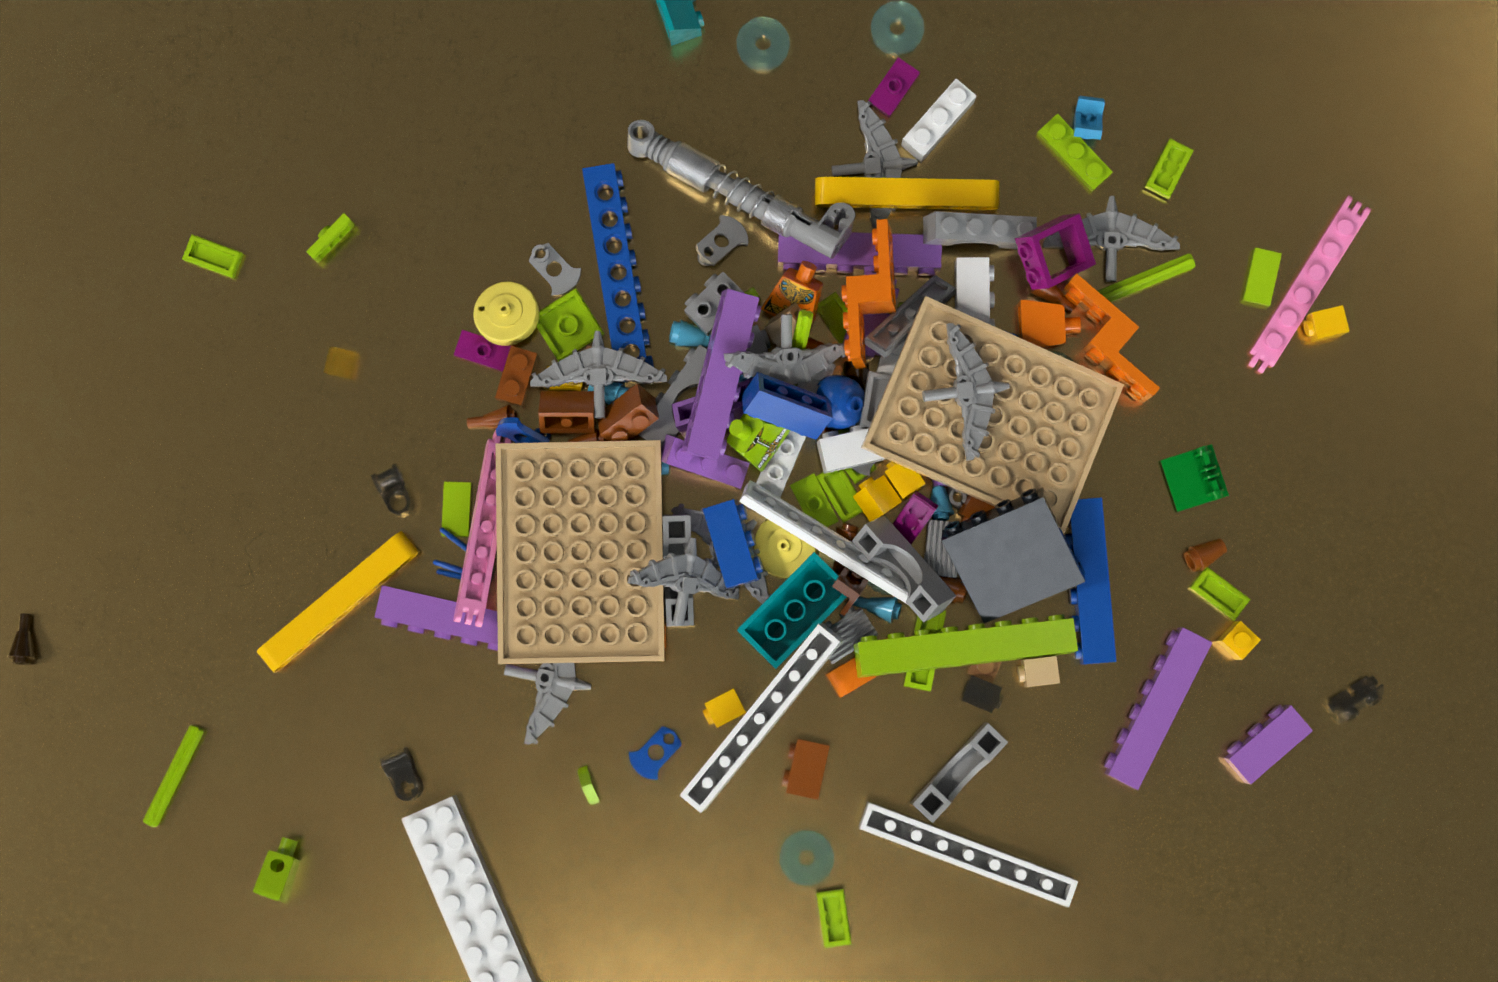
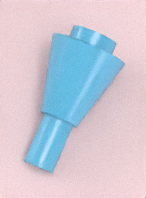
(940, 497)
(883, 607)

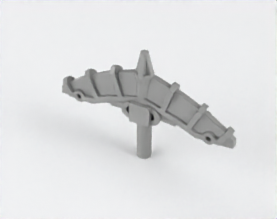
(881, 156)
(1114, 231)
(786, 362)
(598, 368)
(971, 390)
(699, 525)
(686, 575)
(554, 687)

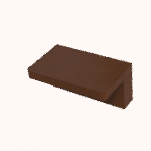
(851, 586)

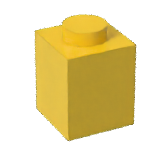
(1326, 324)
(903, 480)
(876, 497)
(1238, 640)
(723, 708)

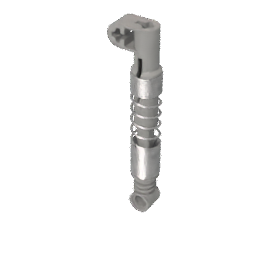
(774, 211)

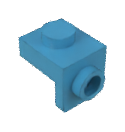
(1089, 117)

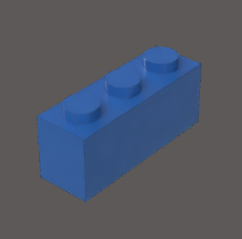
(786, 406)
(733, 543)

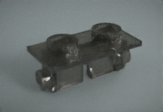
(1365, 694)

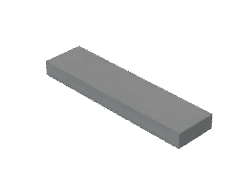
(895, 327)

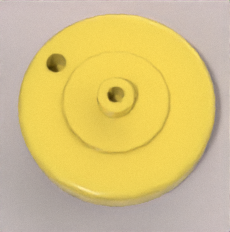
(506, 313)
(780, 550)

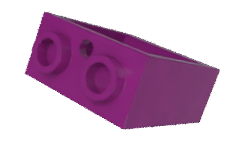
(1074, 243)

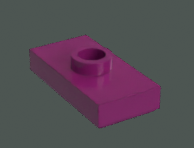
(894, 87)
(481, 351)
(914, 516)

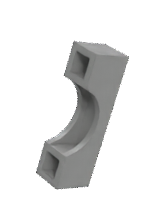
(960, 228)
(679, 382)
(676, 536)
(885, 544)
(959, 771)

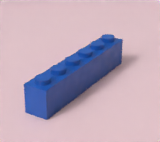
(1093, 597)

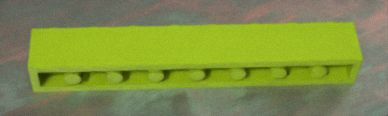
(965, 647)

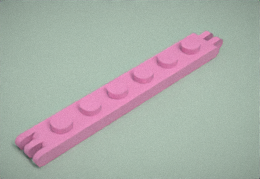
(1308, 284)
(481, 543)

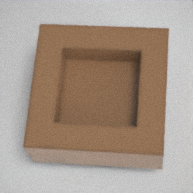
(985, 671)

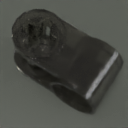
(391, 486)
(399, 769)

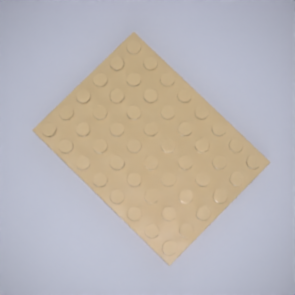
(1041, 427)
(566, 543)

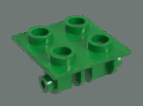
(1194, 477)

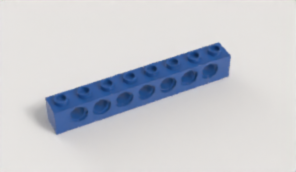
(595, 180)

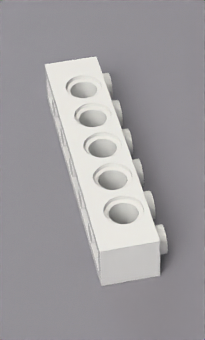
(781, 464)

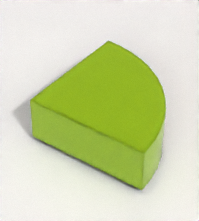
(588, 785)

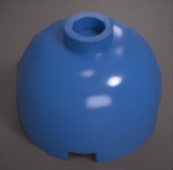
(845, 399)

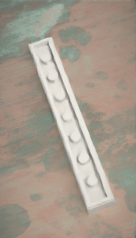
(822, 539)

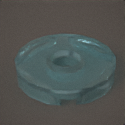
(897, 12)
(763, 59)
(822, 861)

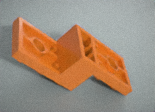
(869, 294)
(1112, 336)

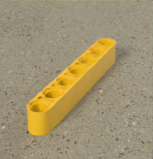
(908, 193)
(337, 601)

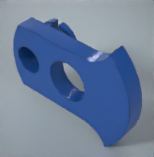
(512, 427)
(644, 764)

